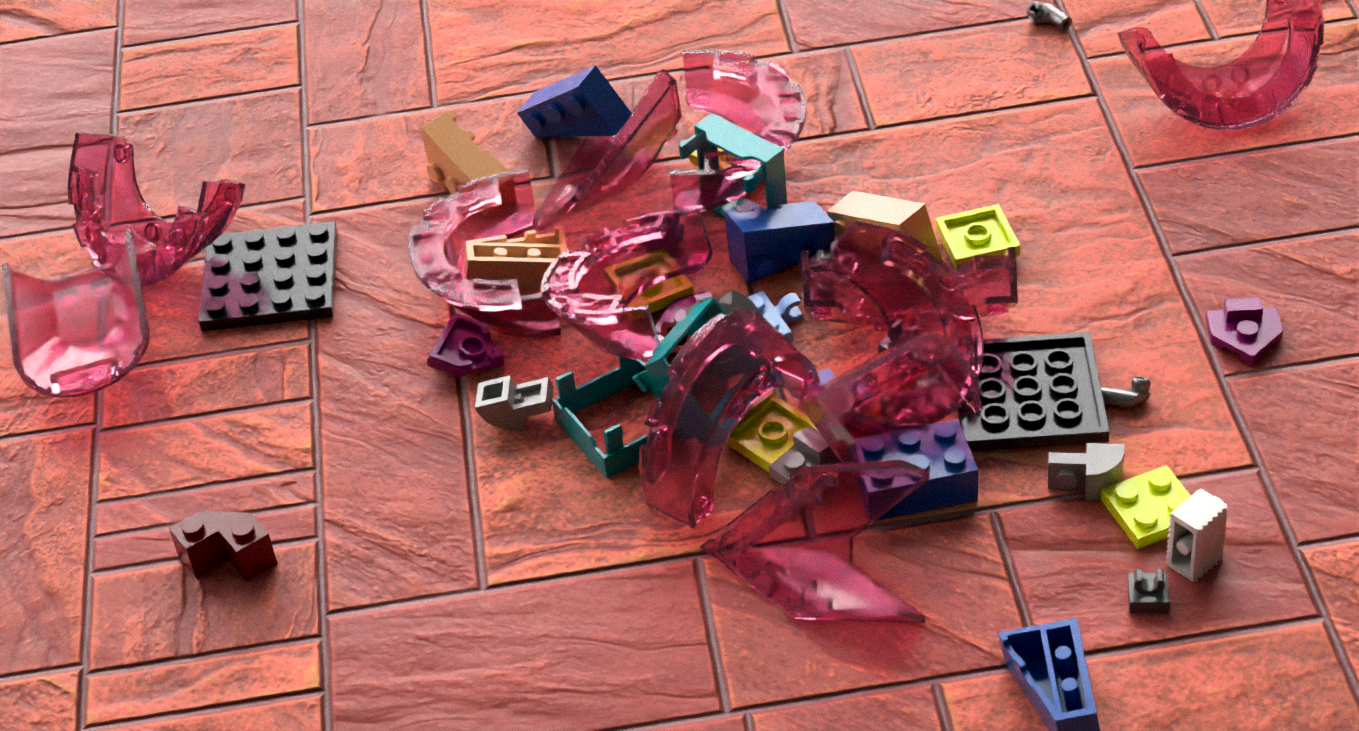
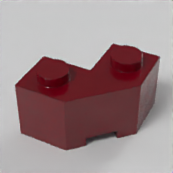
(221, 536)

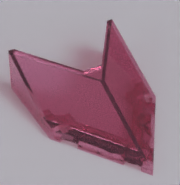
(801, 536)

